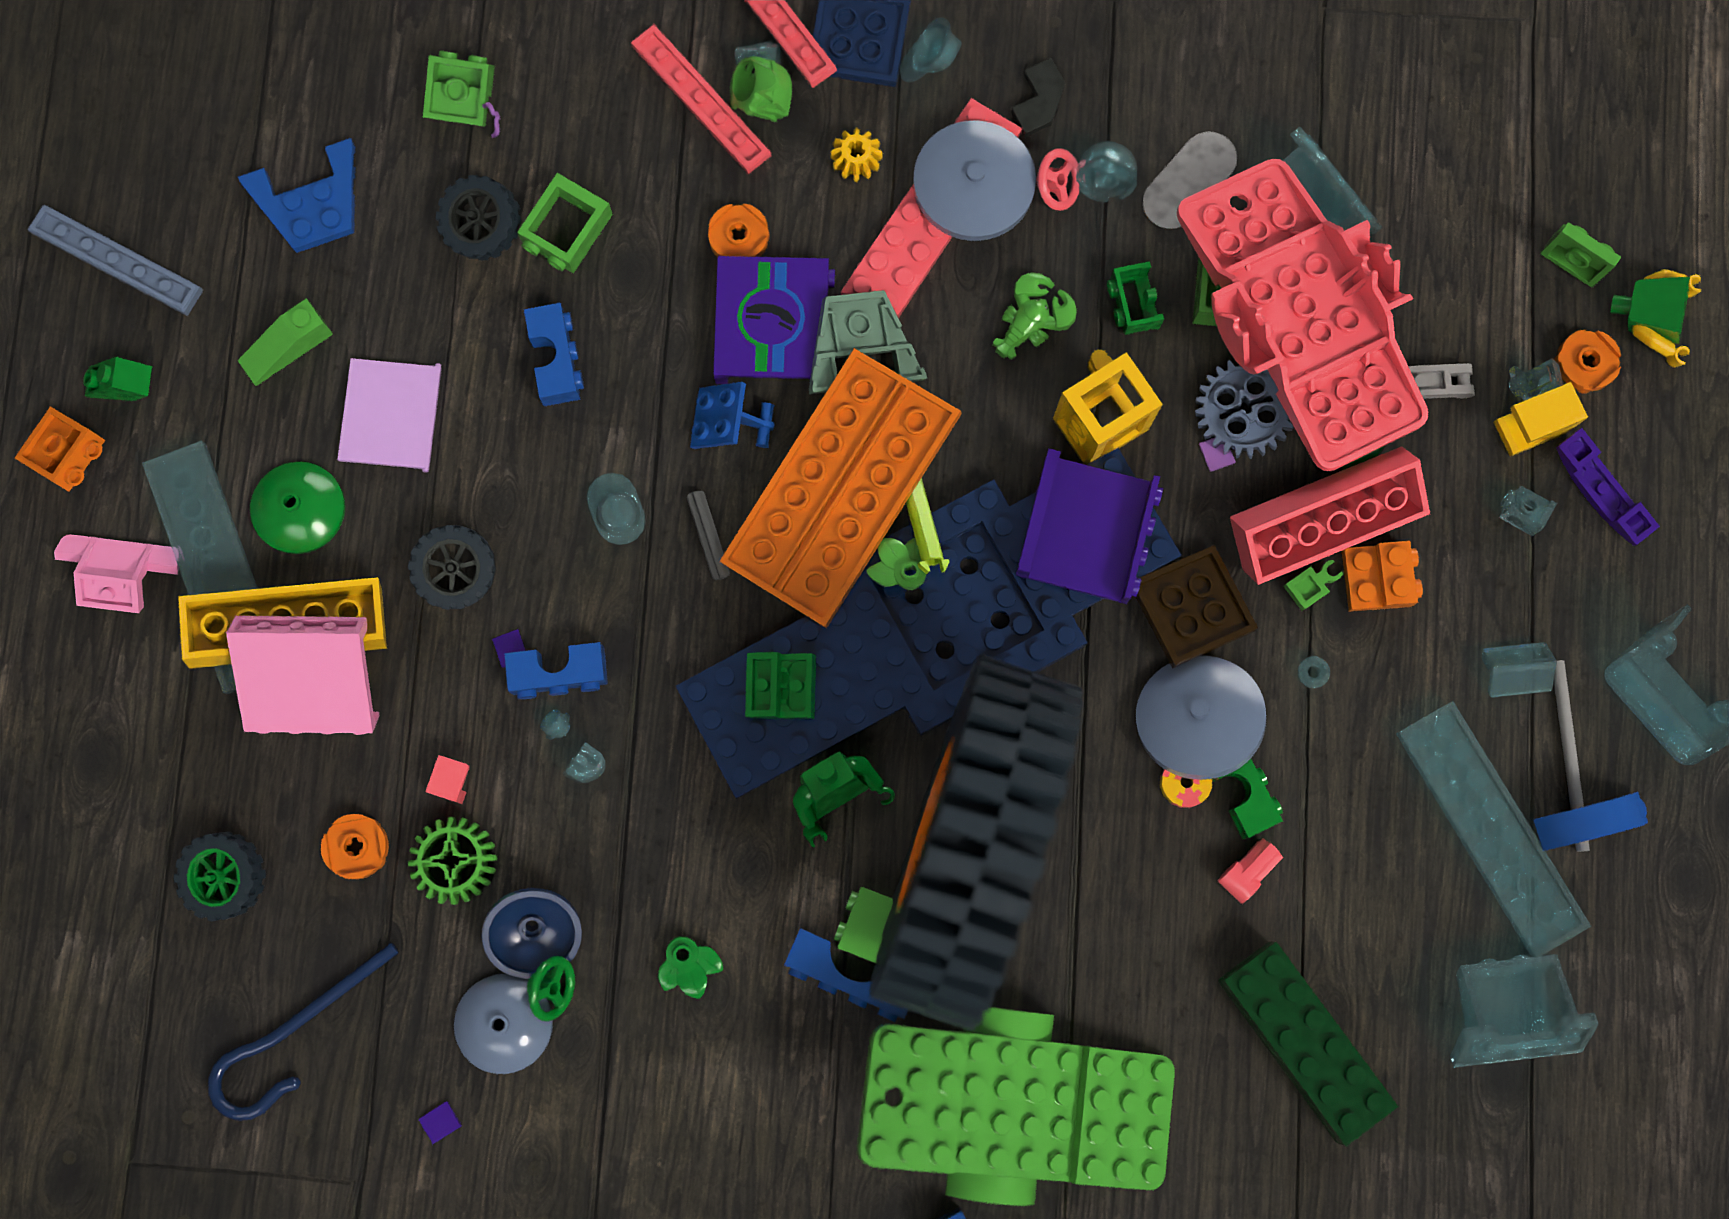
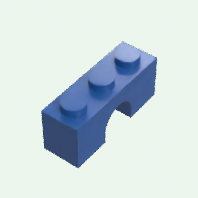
(550, 328)
(584, 670)

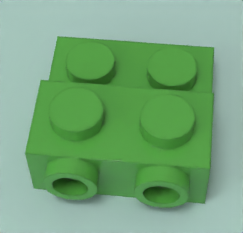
(458, 88)
(1580, 254)

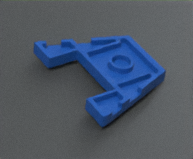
(314, 211)

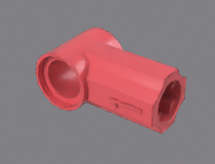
(1244, 877)

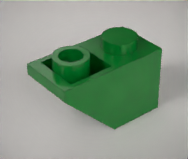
(117, 380)

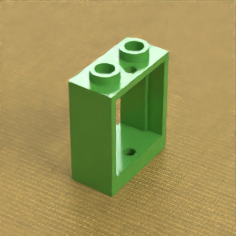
(579, 197)

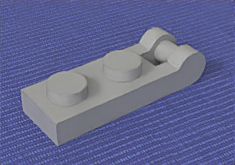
(1435, 380)

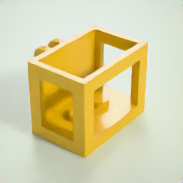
(1081, 425)

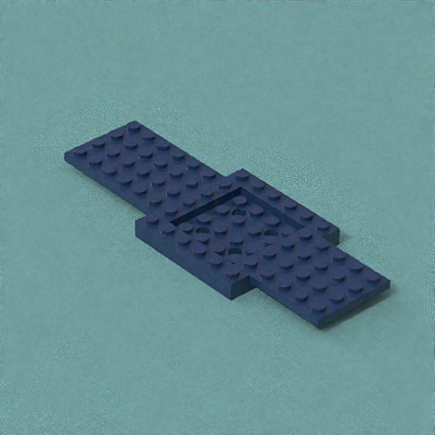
(883, 648)

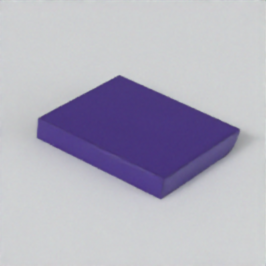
(508, 643)
(440, 1122)

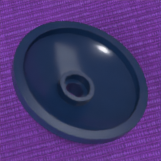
(521, 947)

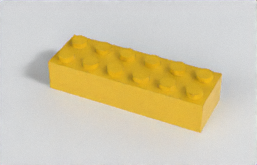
(208, 616)

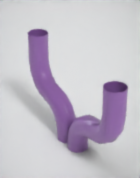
(494, 113)

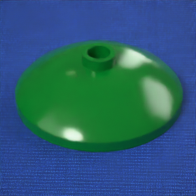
(310, 521)

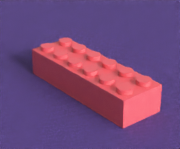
(1330, 515)

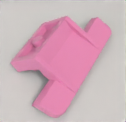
(113, 570)

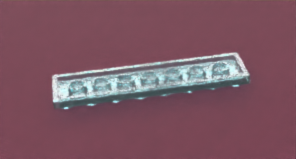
(200, 528)
(1493, 830)

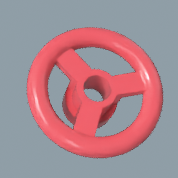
(1055, 180)

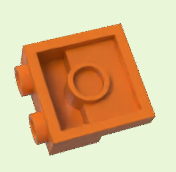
(60, 449)
(1381, 576)

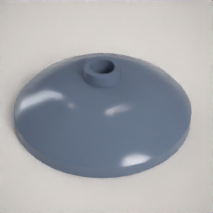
(520, 1040)

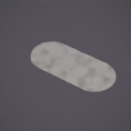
(1198, 165)

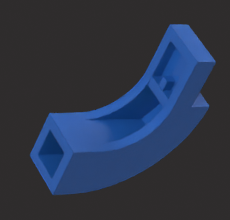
(1591, 821)

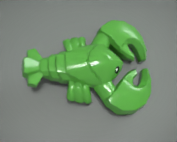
(1034, 314)

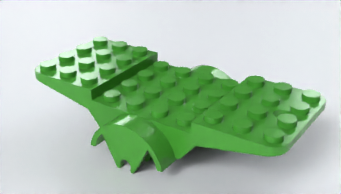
(1014, 1108)

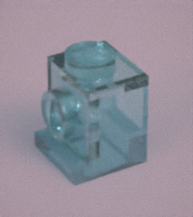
(1516, 514)

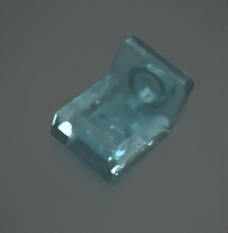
(1535, 381)

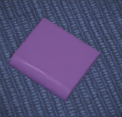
(1214, 456)

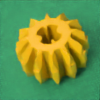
(856, 144)

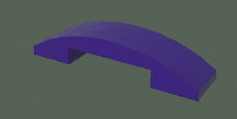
(1603, 490)

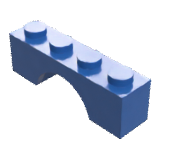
(812, 958)

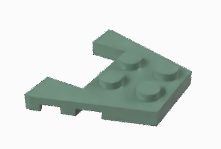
(862, 323)

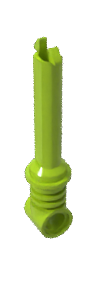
(925, 530)

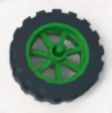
(191, 878)

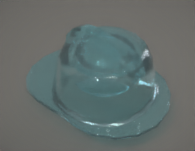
(932, 51)
(616, 508)

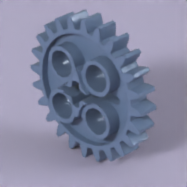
(1257, 434)

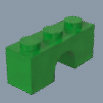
(1258, 808)

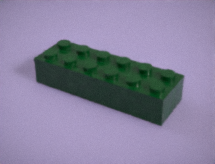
(1307, 1043)

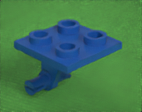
(720, 416)

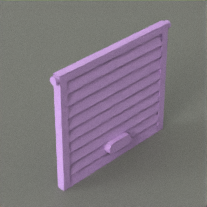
(389, 414)

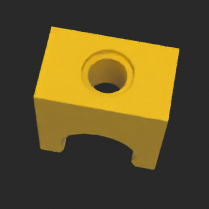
(1540, 419)

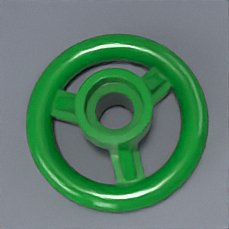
(547, 986)

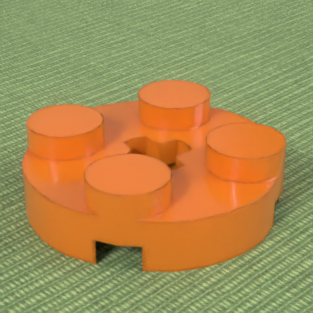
(738, 217)
(1588, 343)
(340, 835)

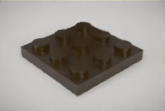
(1194, 606)

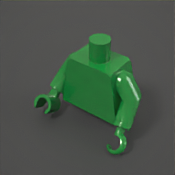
(832, 785)

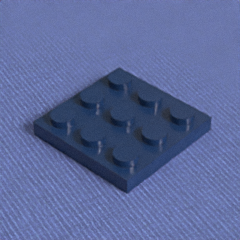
(863, 38)

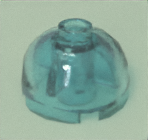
(1107, 171)

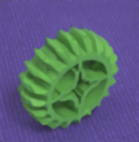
(453, 876)

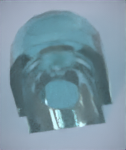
(585, 765)

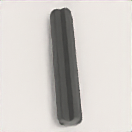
(707, 534)

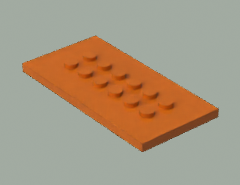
(840, 487)

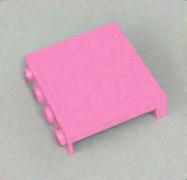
(301, 674)

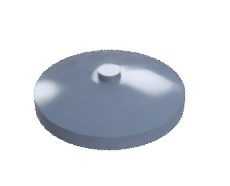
(974, 180)
(1201, 718)

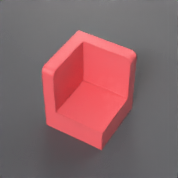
(448, 779)

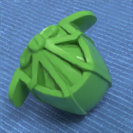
(763, 93)

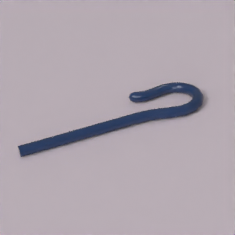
(279, 1034)

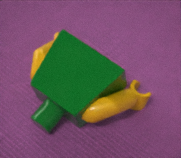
(1658, 311)

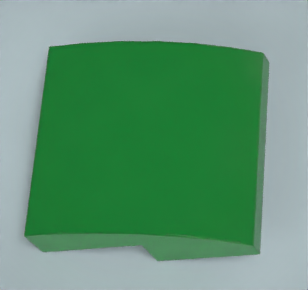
(780, 685)

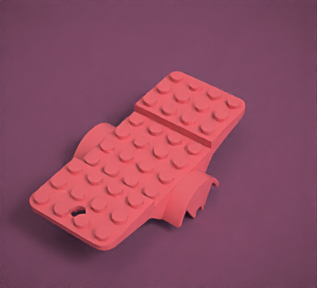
(1307, 310)

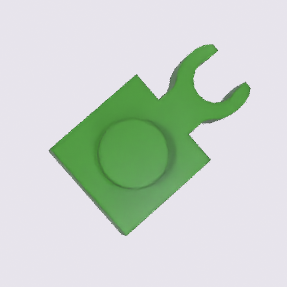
(1310, 586)

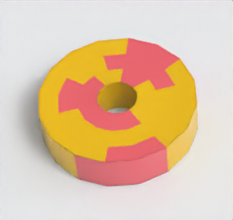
(1181, 796)

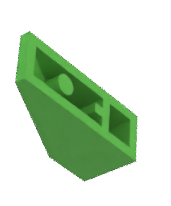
(284, 342)

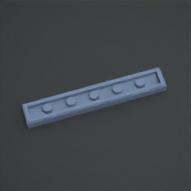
(115, 260)

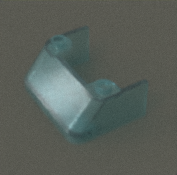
(1664, 699)

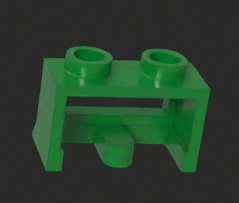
(1146, 296)

